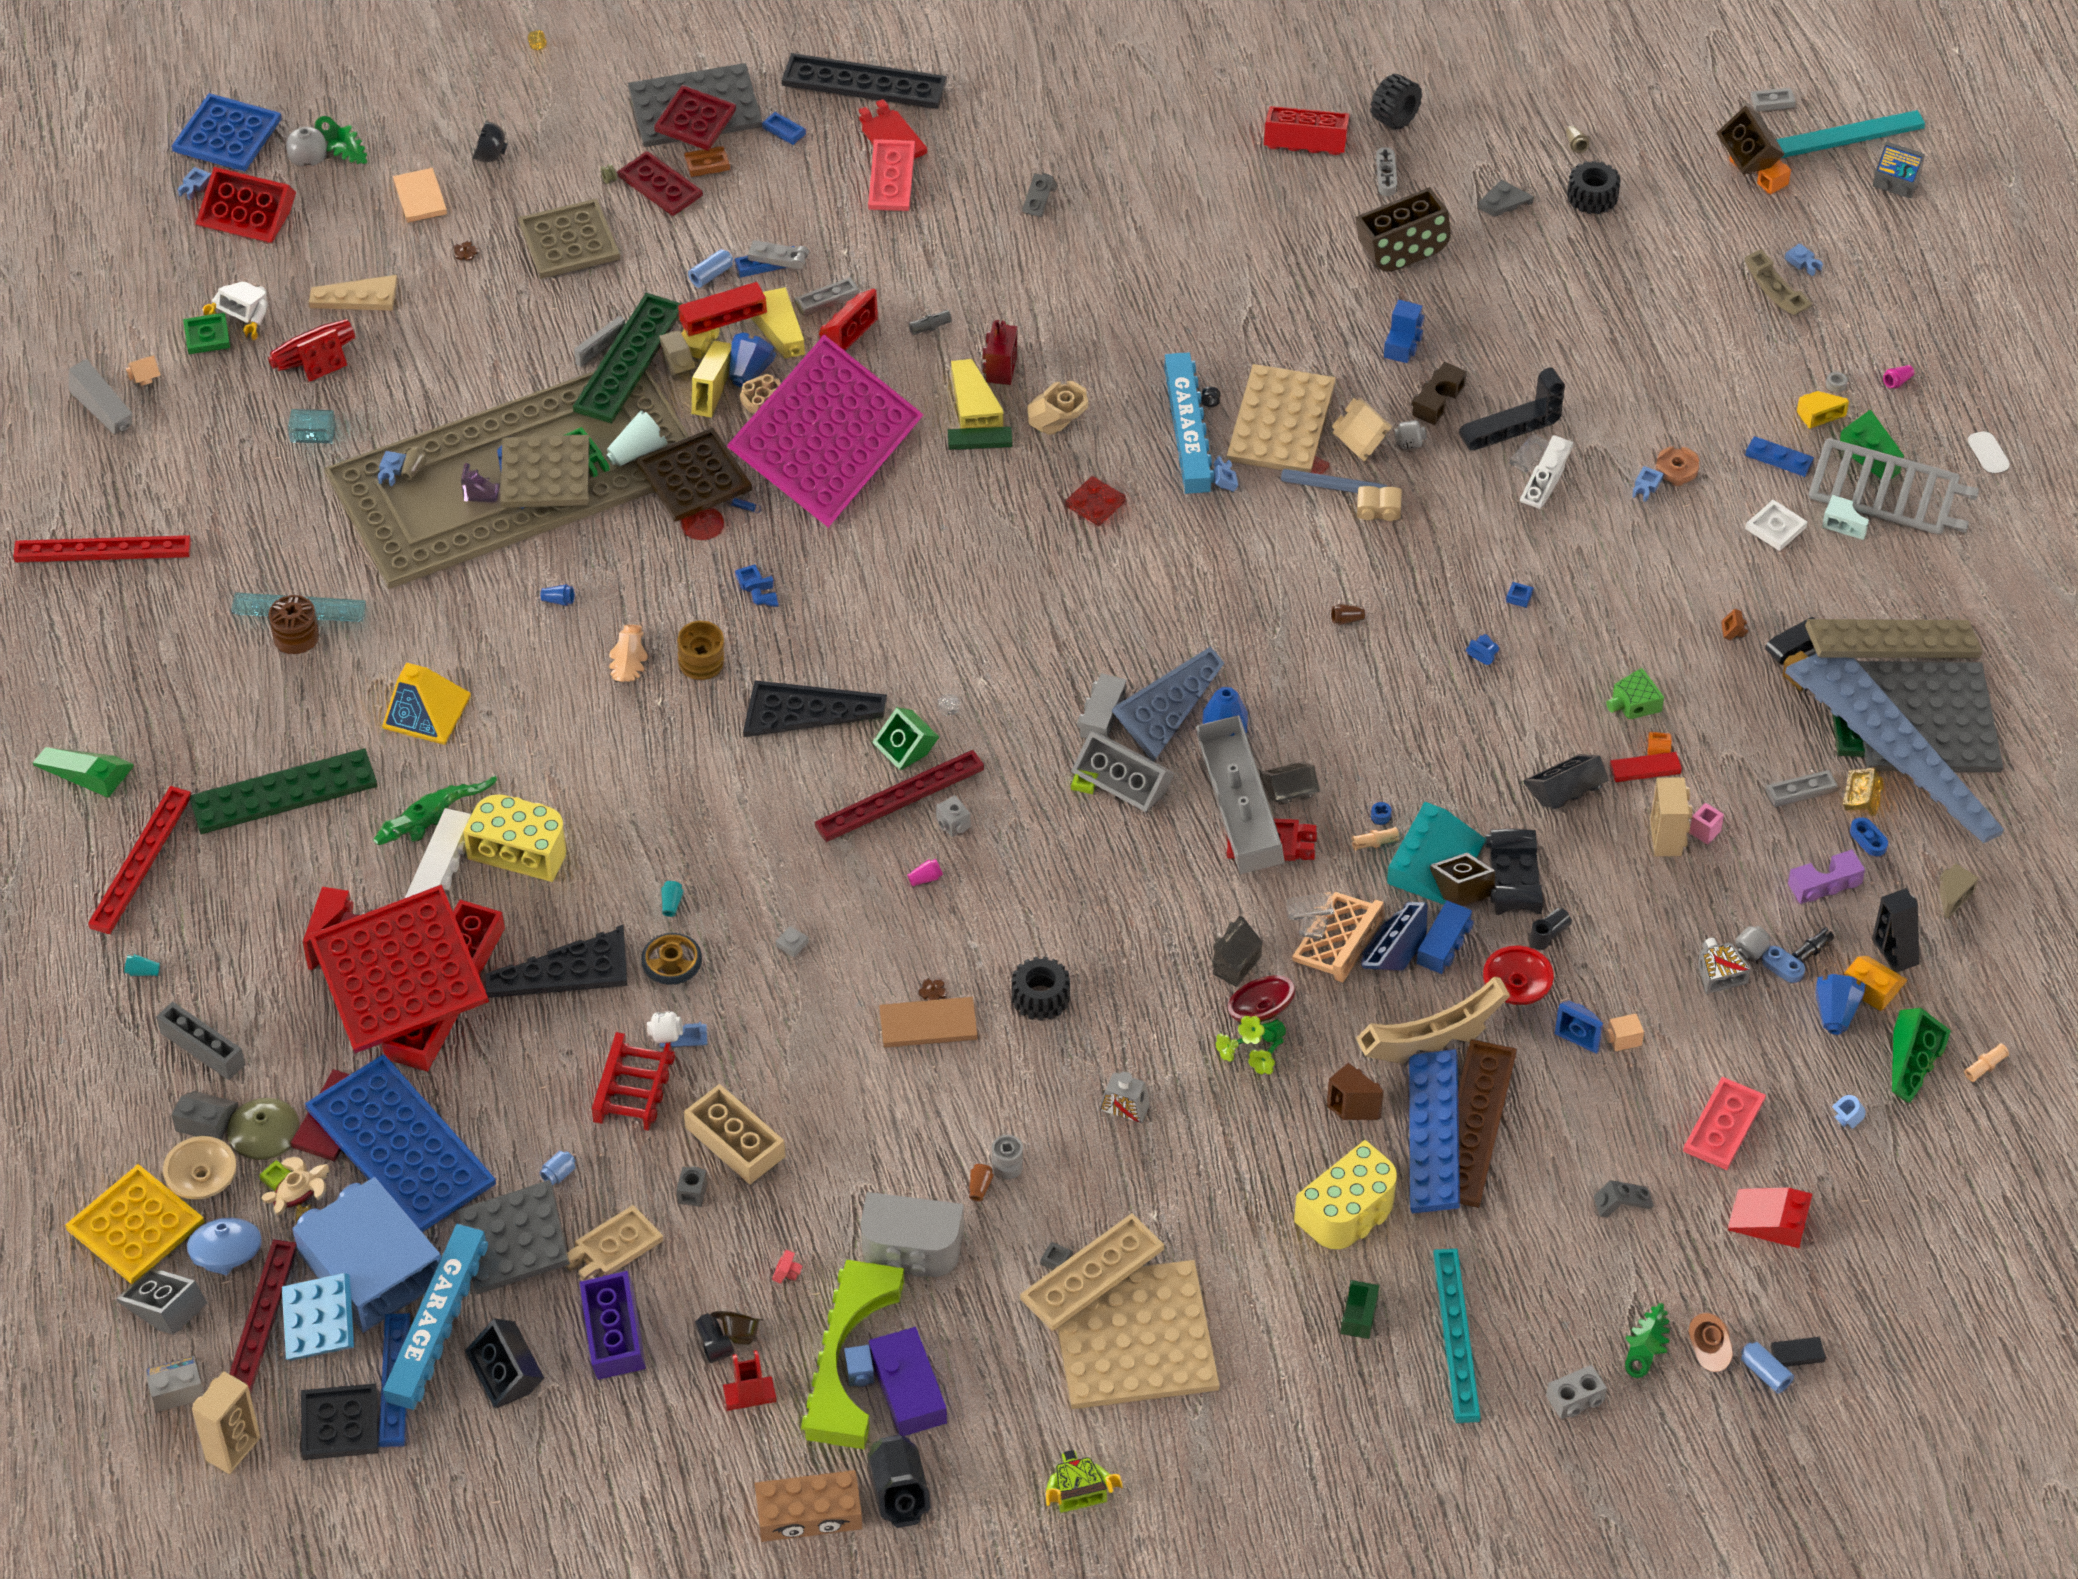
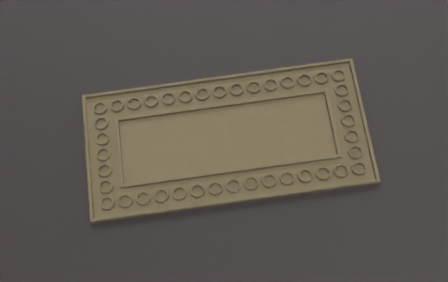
(426, 522)

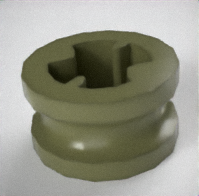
(608, 173)

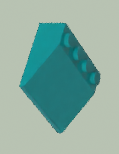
(1431, 839)

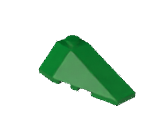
(90, 770)
(1916, 1045)

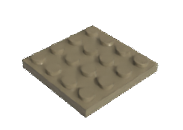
(568, 238)
(544, 471)

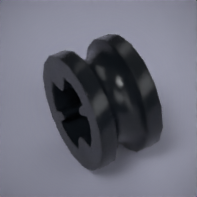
(1214, 399)

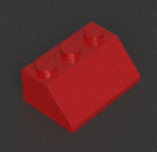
(852, 319)

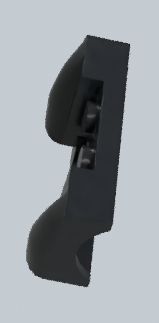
(1516, 870)

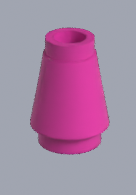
(1897, 376)
(925, 873)

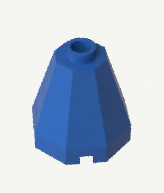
(749, 358)
(1225, 704)
(1838, 1001)

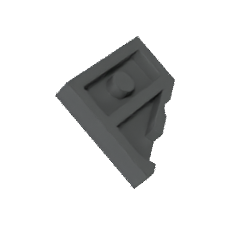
(1503, 198)

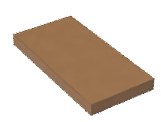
(928, 1022)

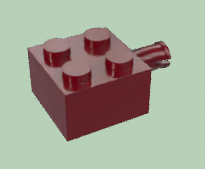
(1000, 353)

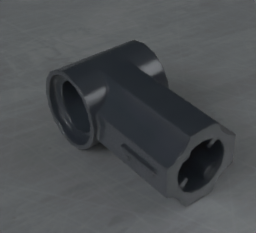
(1546, 929)
(715, 1343)

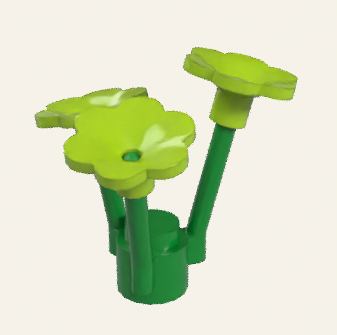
(1251, 1033)

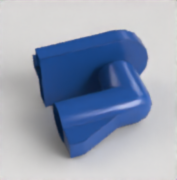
(757, 586)
(1483, 649)

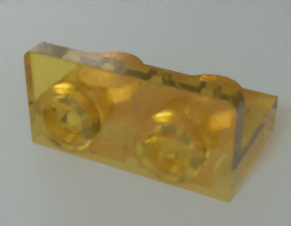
(1863, 790)

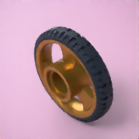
(671, 959)

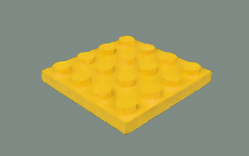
(135, 1224)

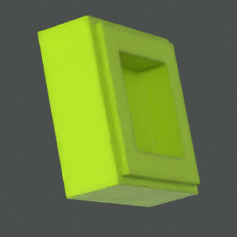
(1082, 785)
(274, 1175)

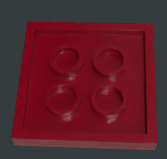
(695, 117)

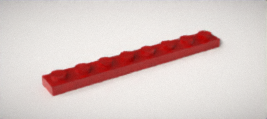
(102, 548)
(139, 860)

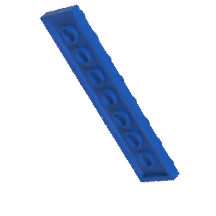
(1434, 1131)

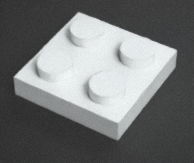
(1776, 525)

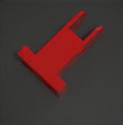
(749, 1385)

